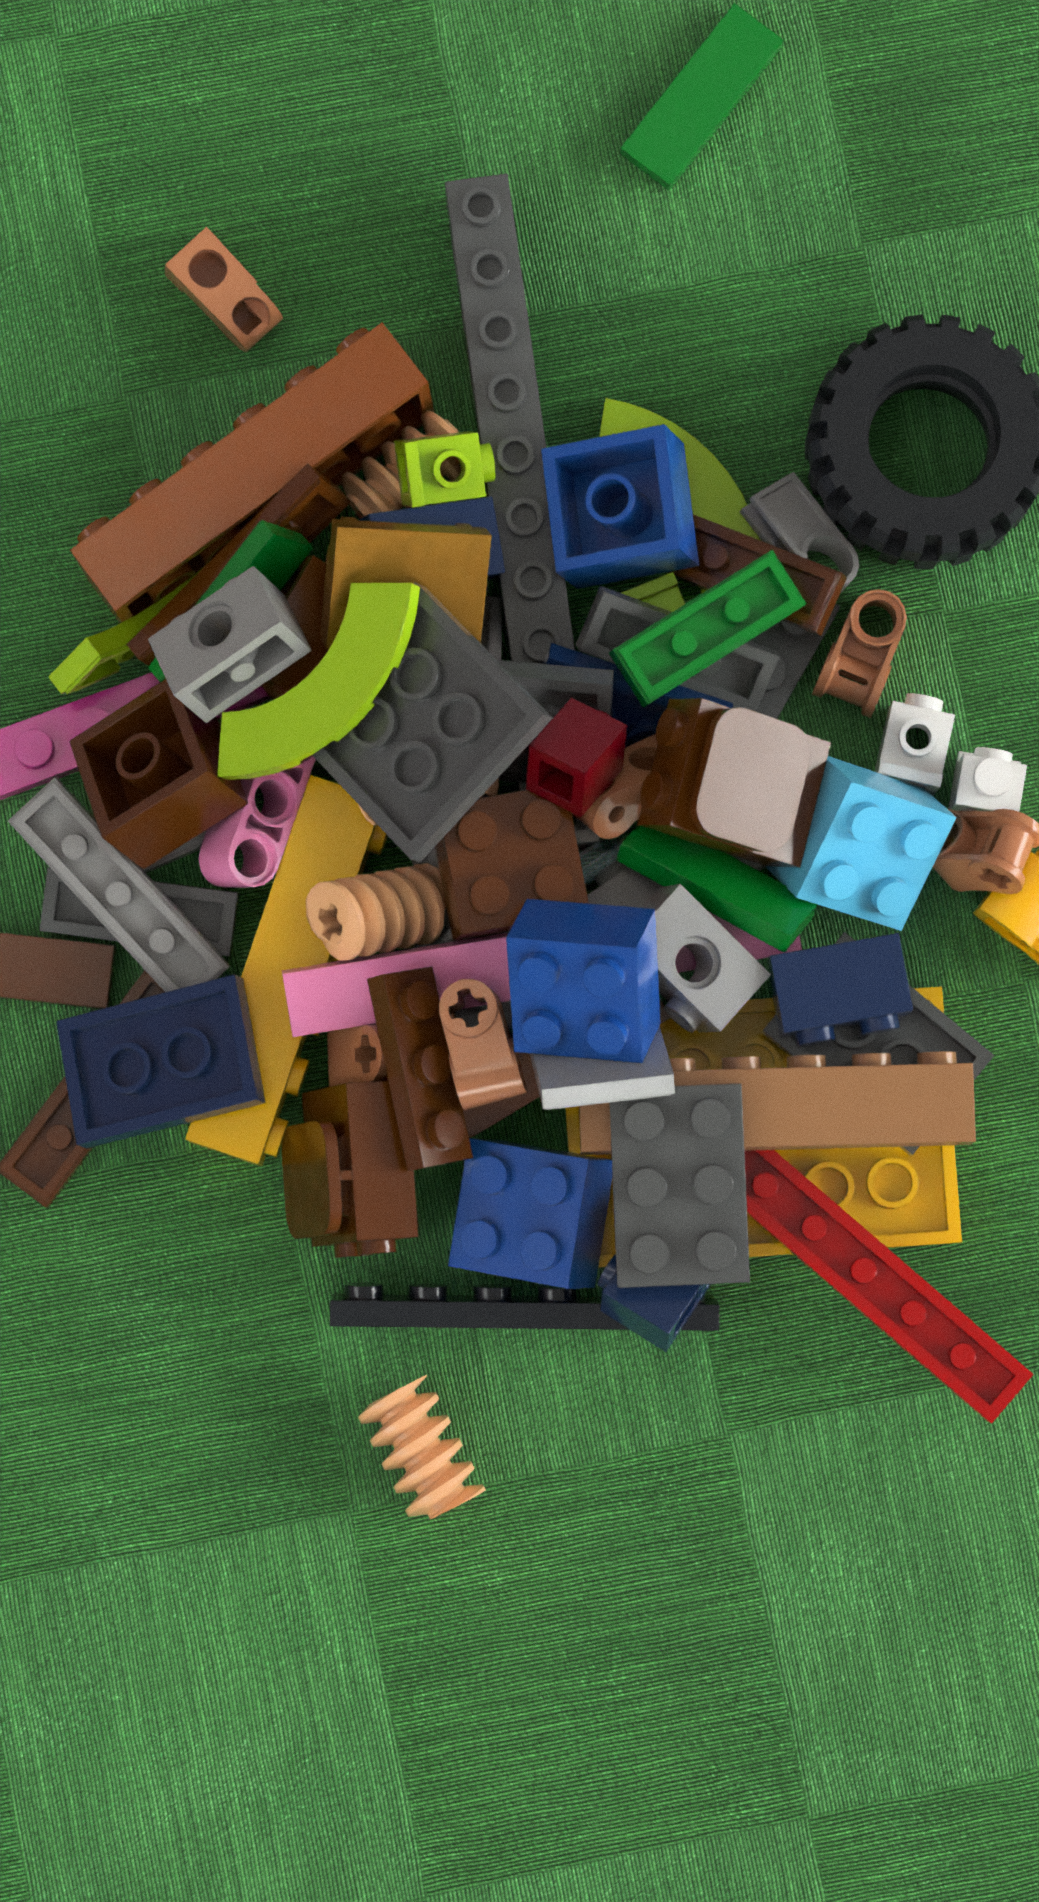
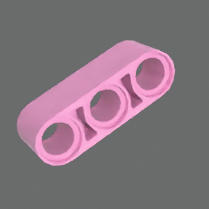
(258, 834)

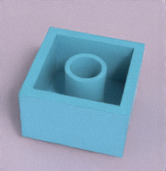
(868, 845)

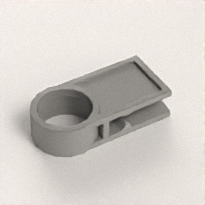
(795, 522)

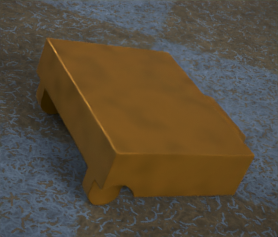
(441, 557)

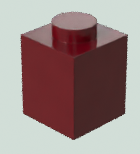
(576, 757)

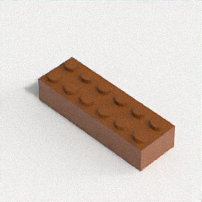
(323, 419)

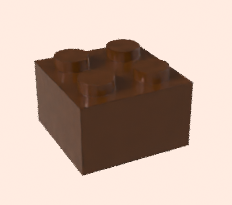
(154, 775)
(502, 855)

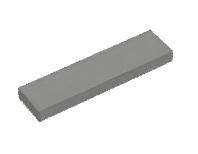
(116, 890)

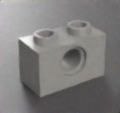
(229, 644)
(723, 972)

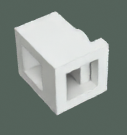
(912, 765)
(987, 781)

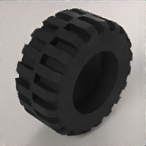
(939, 360)

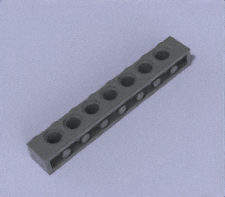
(508, 411)

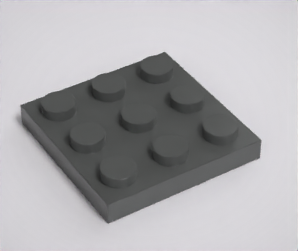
(435, 733)

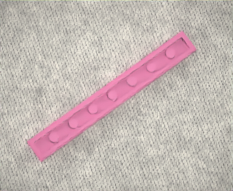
(339, 997)

